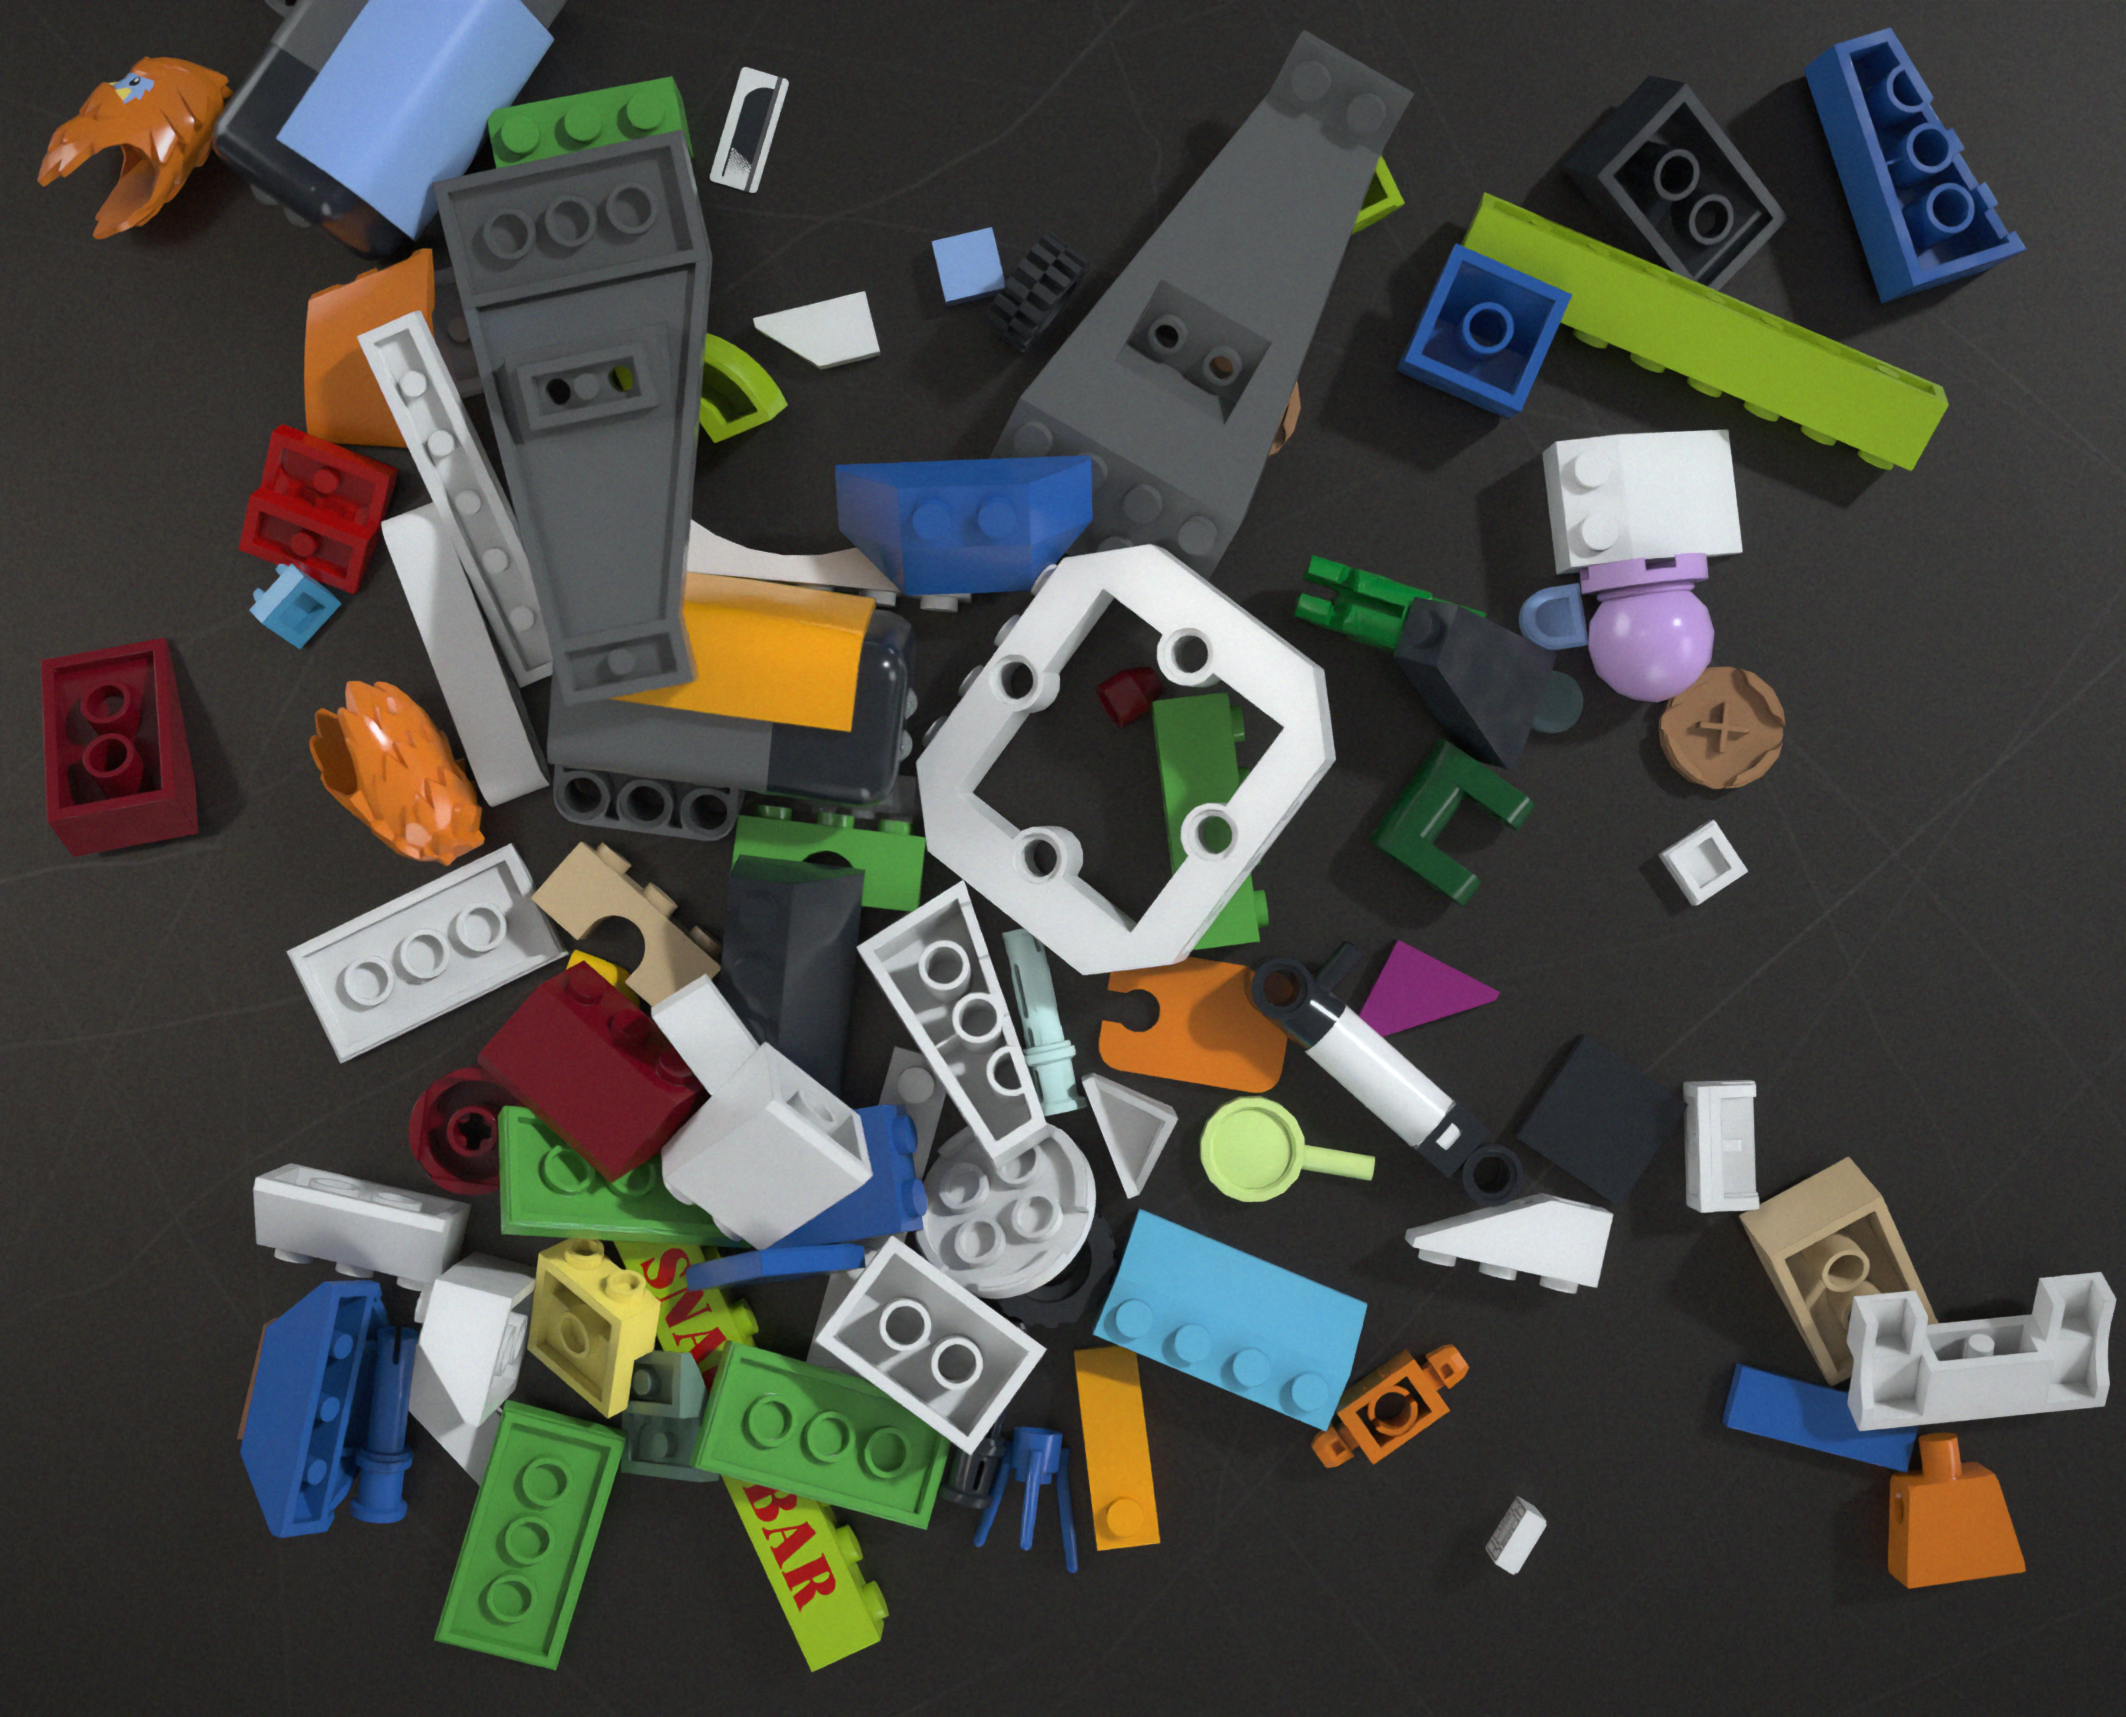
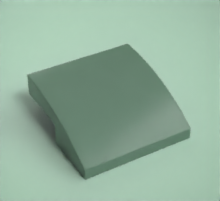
(664, 1417)

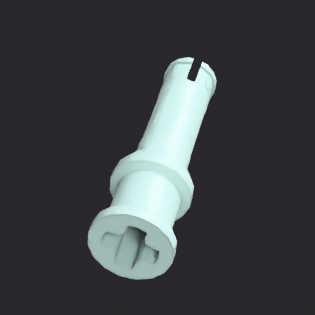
(1047, 1052)

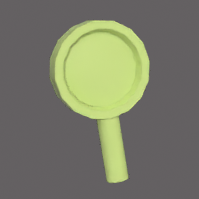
(1258, 1150)

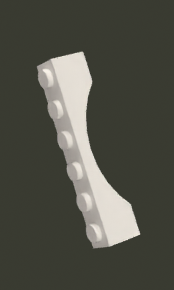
(835, 571)

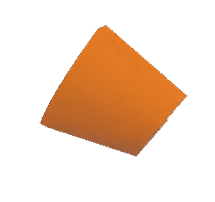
(339, 385)

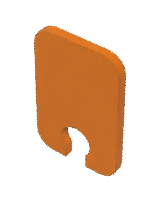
(1203, 1027)

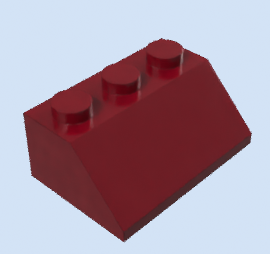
(595, 1071)

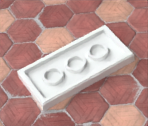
(427, 953)

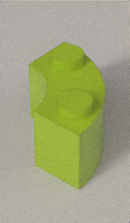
(734, 390)

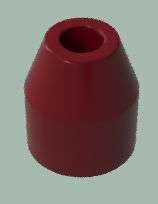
(1129, 694)

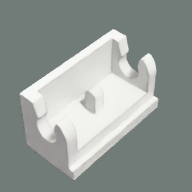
(1720, 1145)

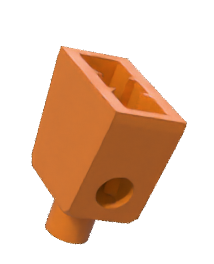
(1949, 1520)

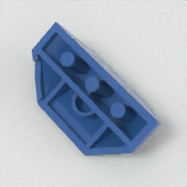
(965, 520)
(313, 1405)

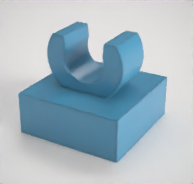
(294, 605)

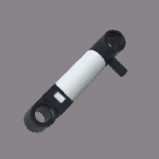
(1381, 1075)

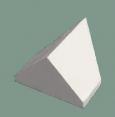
(1132, 1128)

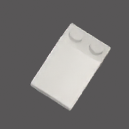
(1641, 498)

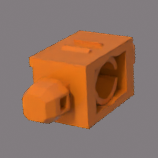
(1443, 1368)

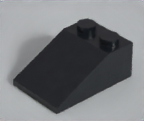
(1676, 184)

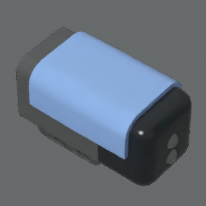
(374, 105)

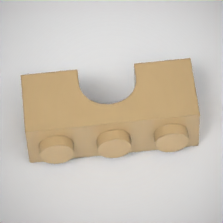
(594, 887)

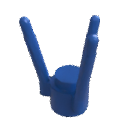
(1035, 1456)

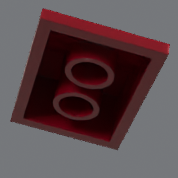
(116, 749)

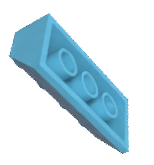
(1231, 1319)

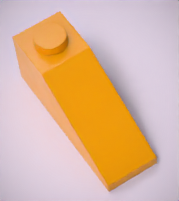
(1116, 1447)

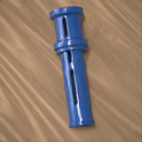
(385, 1453)

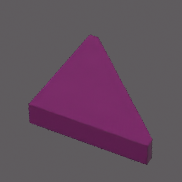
(1417, 990)

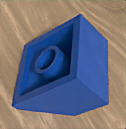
(1484, 332)

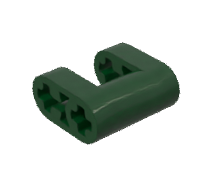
(1428, 805)

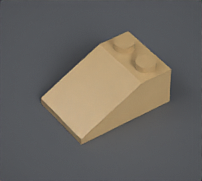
(1825, 1247)

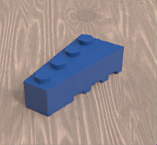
(1903, 171)

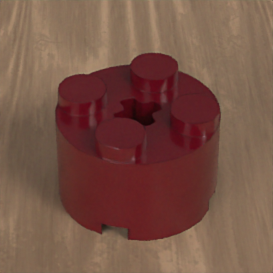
(442, 1133)

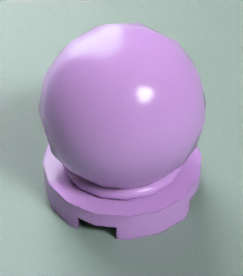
(1650, 628)

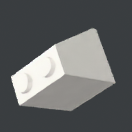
(767, 1151)

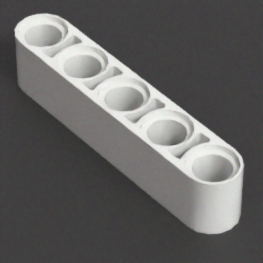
(466, 658)

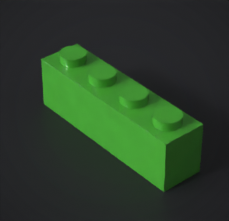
(1200, 767)

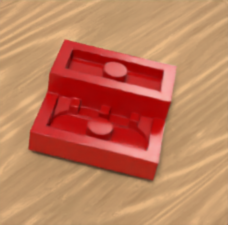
(318, 508)

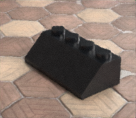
(794, 959)

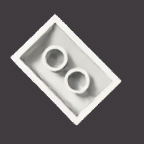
(358, 1224)
(477, 1330)
(930, 1344)

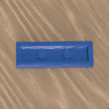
(1810, 1417)

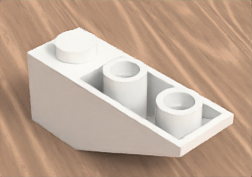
(1530, 1234)

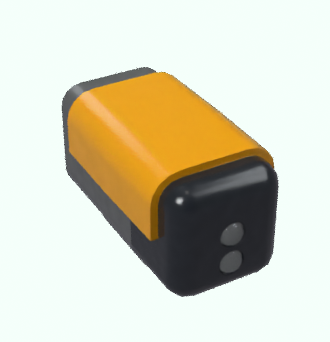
(788, 701)

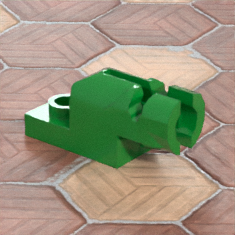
(1365, 606)

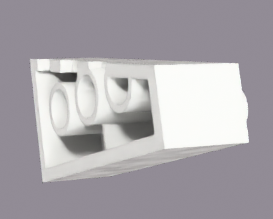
(952, 1005)

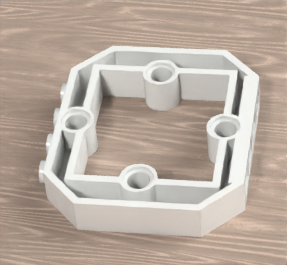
(1000, 857)

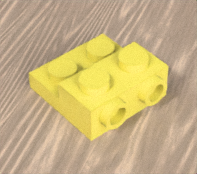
(591, 1321)

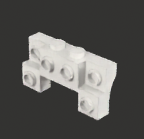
(1984, 1366)

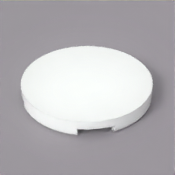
(1007, 1225)

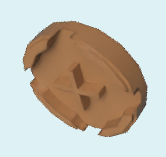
(1722, 729)

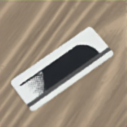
(749, 130)

